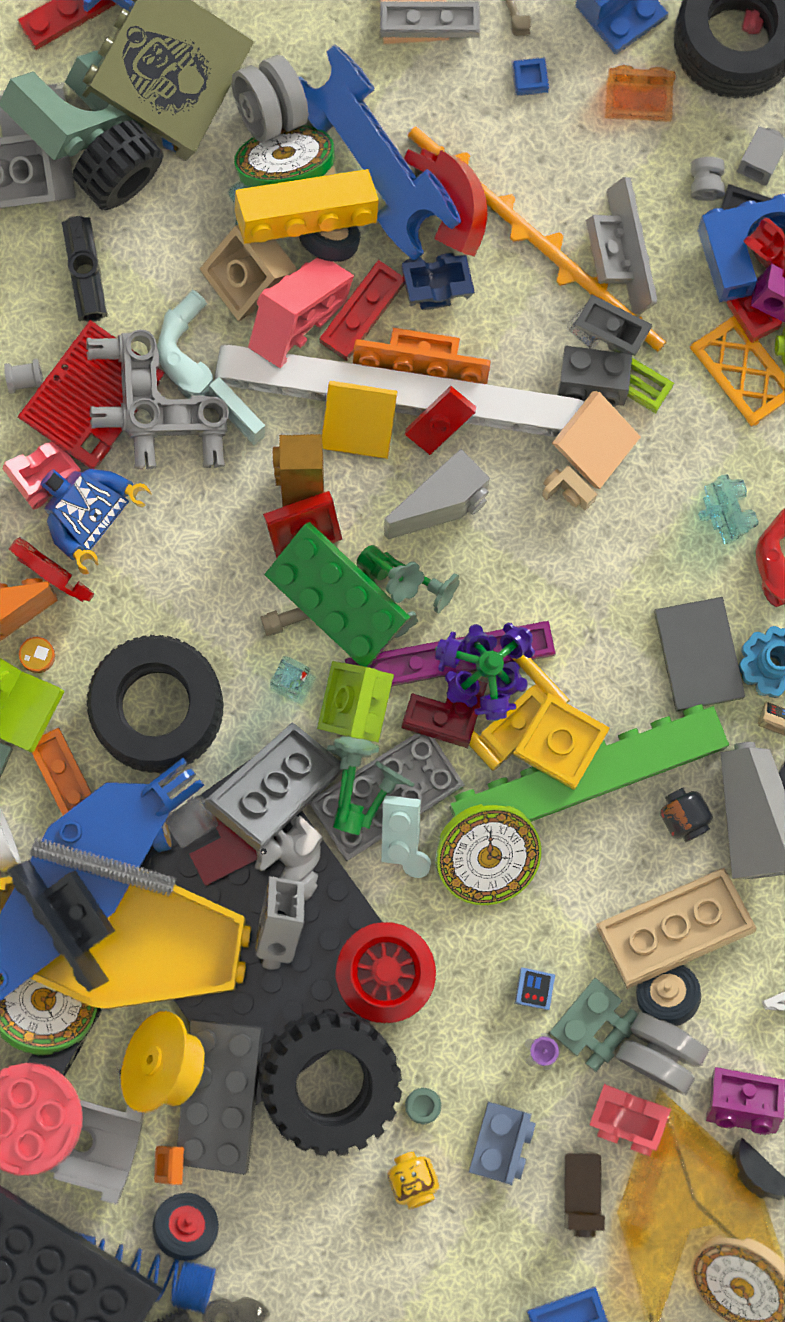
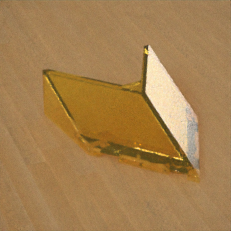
(681, 1189)

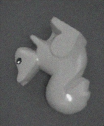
(297, 851)

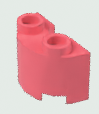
(29, 471)
(629, 1118)

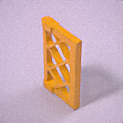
(735, 395)

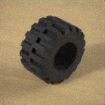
(117, 165)

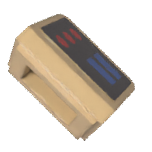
(772, 718)

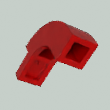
(465, 193)

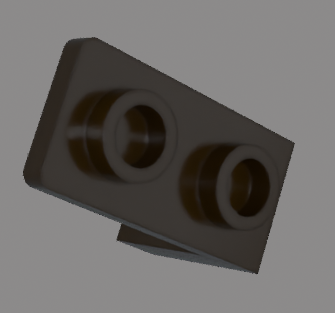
(583, 1194)

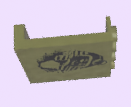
(169, 68)

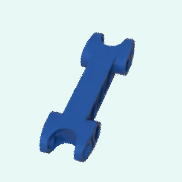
(406, 197)

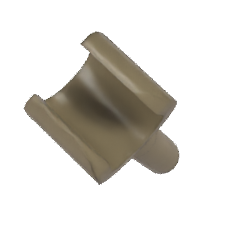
(519, 24)

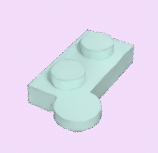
(401, 835)

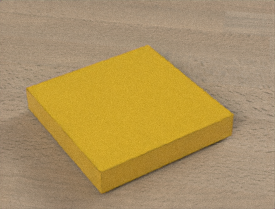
(358, 419)
(561, 741)

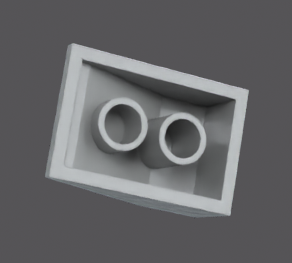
(31, 174)
(442, 498)

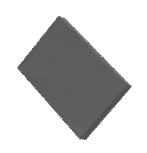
(699, 653)

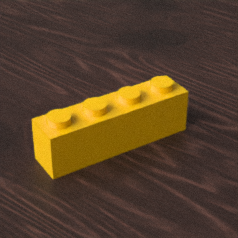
(306, 206)

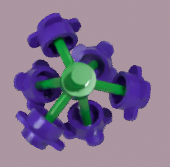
(502, 678)

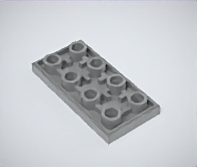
(415, 759)

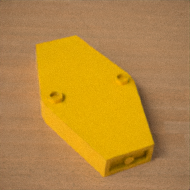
(158, 952)

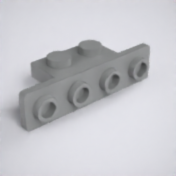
(620, 247)

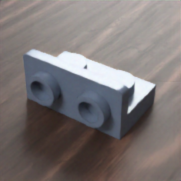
(501, 1143)

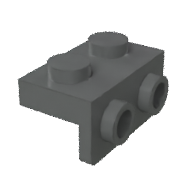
(595, 370)

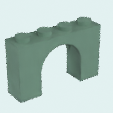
(52, 121)

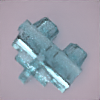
(724, 508)

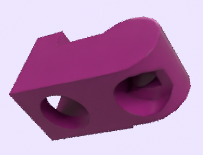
(770, 293)

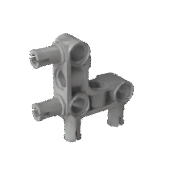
(140, 391)

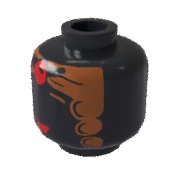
(686, 815)

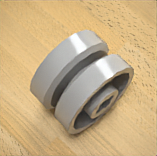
(270, 98)
(664, 1049)

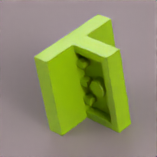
(355, 701)

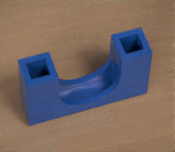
(723, 244)

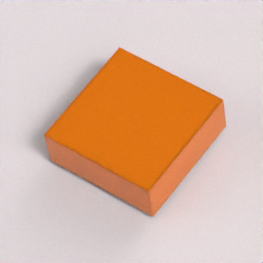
(169, 1165)

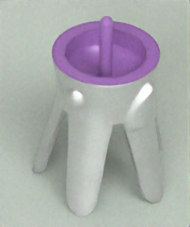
(543, 1051)

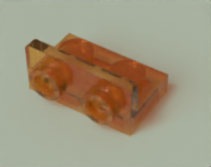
(639, 93)

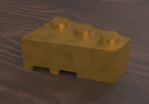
(299, 467)

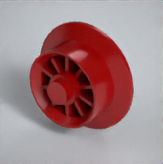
(385, 972)

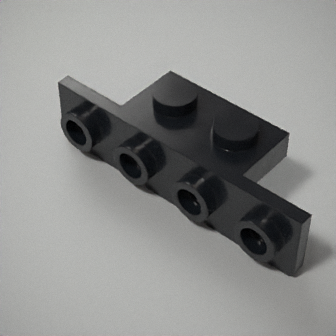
(69, 917)

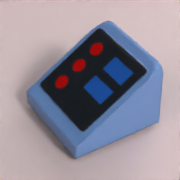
(534, 988)

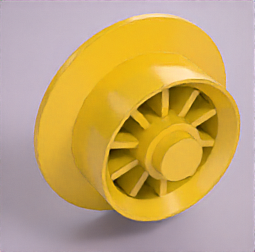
(161, 1064)

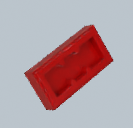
(440, 420)

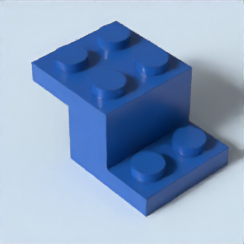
(622, 20)

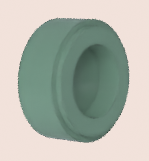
(423, 1105)

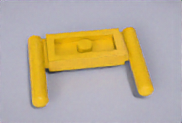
(503, 736)

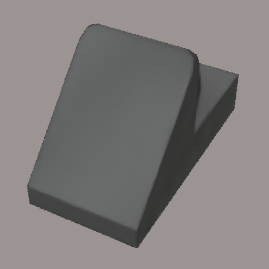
(613, 325)

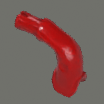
(768, 244)
(772, 561)

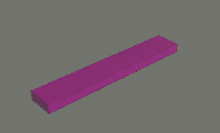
(419, 661)

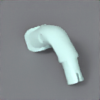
(189, 376)

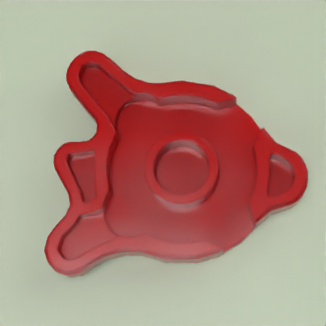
(49, 569)

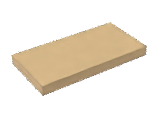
(675, 928)

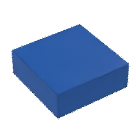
(530, 76)

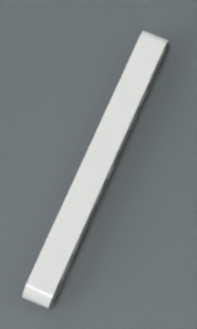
(416, 392)

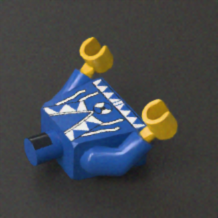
(85, 509)

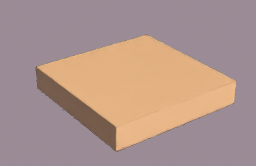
(596, 439)

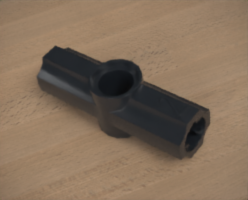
(80, 251)

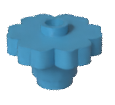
(757, 665)

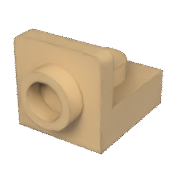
(576, 491)

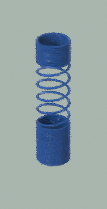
(193, 1283)

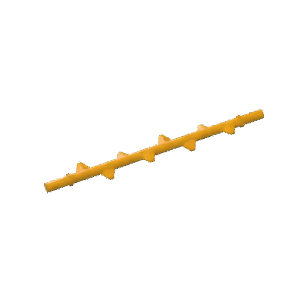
(548, 245)

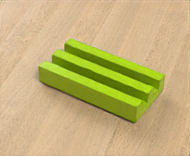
(653, 376)

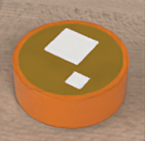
(37, 654)

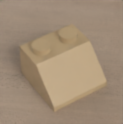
(244, 270)

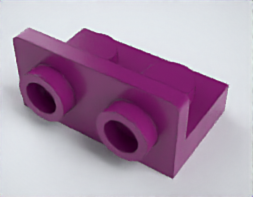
(746, 1101)

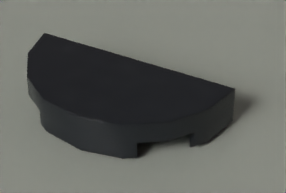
(757, 1172)

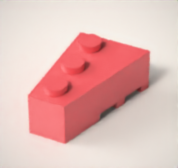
(297, 305)

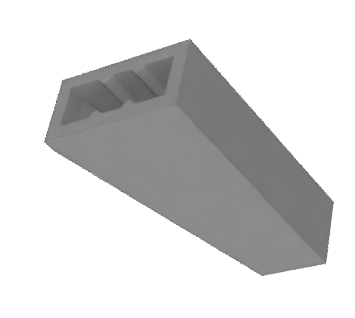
(754, 812)

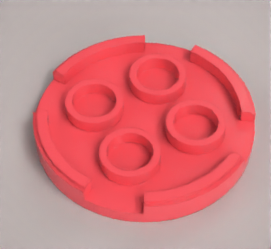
(36, 1118)

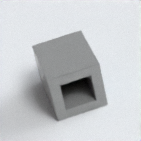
(762, 155)

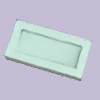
(239, 413)

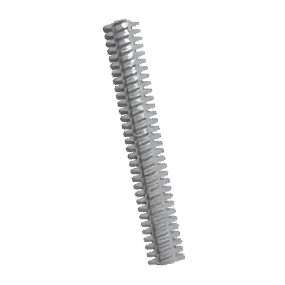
(102, 867)

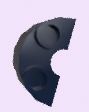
(437, 282)

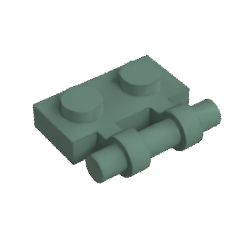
(586, 1017)

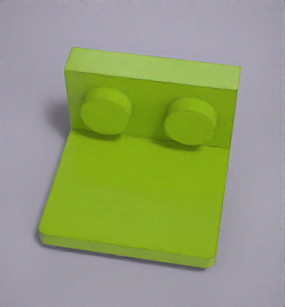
(25, 706)

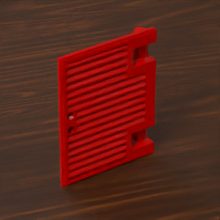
(64, 399)

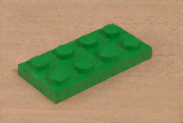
(337, 595)

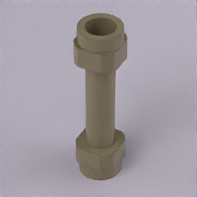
(274, 622)

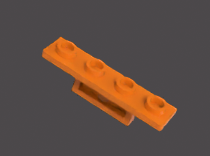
(422, 354)

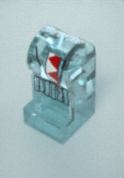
(292, 680)

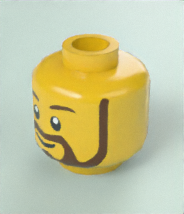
(413, 1180)

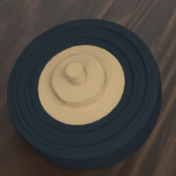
(332, 245)
(670, 996)

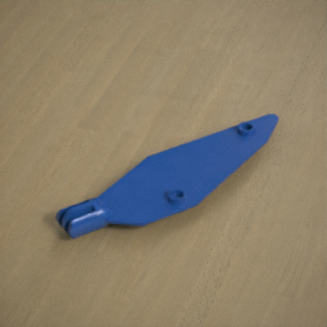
(112, 823)

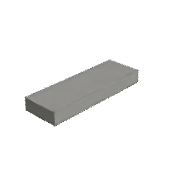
(430, 19)

